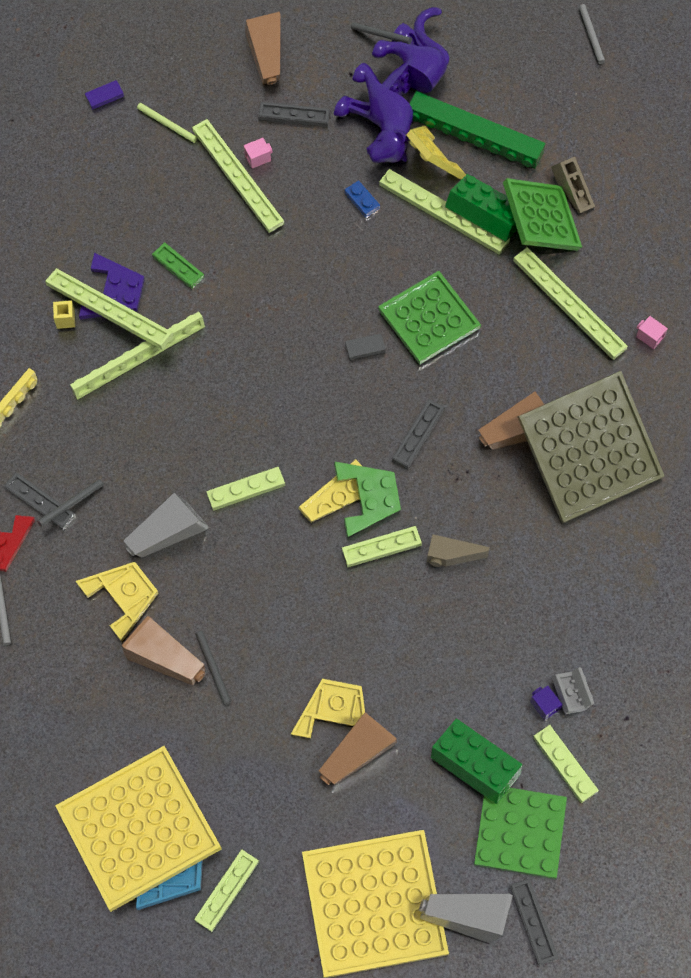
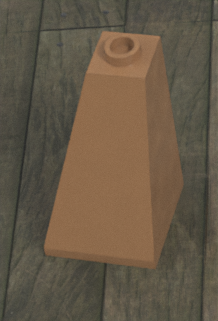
(264, 43)
(506, 428)
(161, 652)
(357, 749)

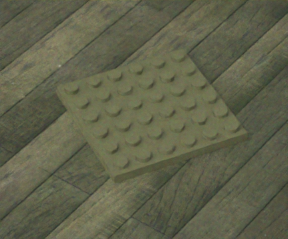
(591, 446)

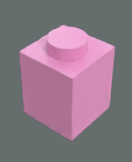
(257, 152)
(651, 332)

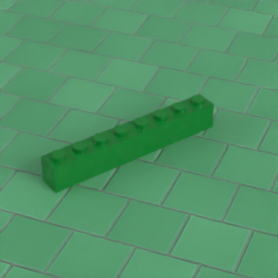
(477, 130)

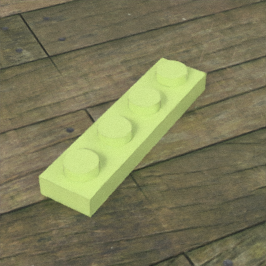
(245, 488)
(381, 546)
(565, 764)
(226, 890)

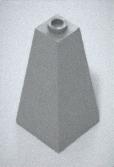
(165, 526)
(470, 914)

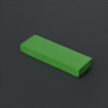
(178, 265)

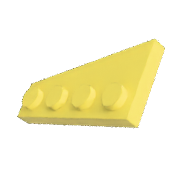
(330, 498)

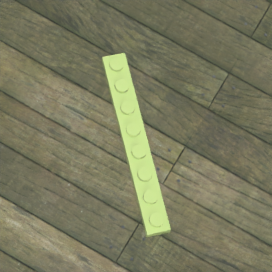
(238, 176)
(436, 207)
(570, 303)
(109, 308)
(134, 357)

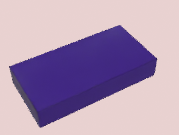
(104, 94)

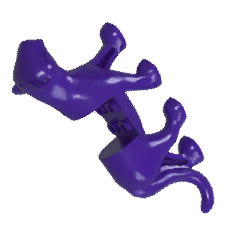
(422, 69)

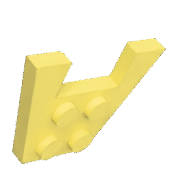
(422, 140)
(129, 590)
(332, 703)

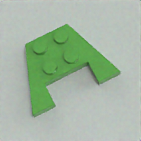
(376, 494)

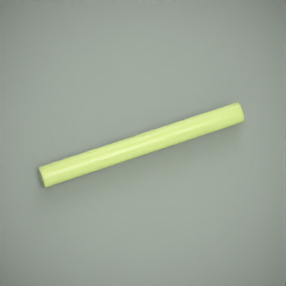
(167, 122)

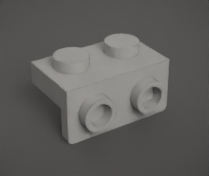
(573, 691)

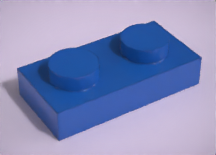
(362, 199)

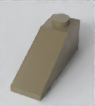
(574, 186)
(449, 551)

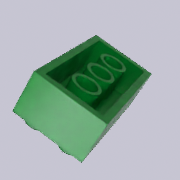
(482, 206)
(476, 761)

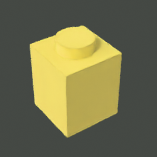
(64, 314)

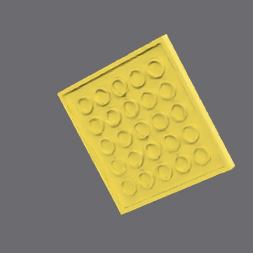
(138, 828)
(369, 903)

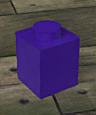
(545, 702)

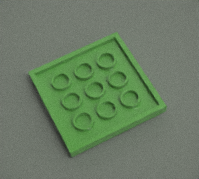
(542, 214)
(429, 317)
(521, 833)

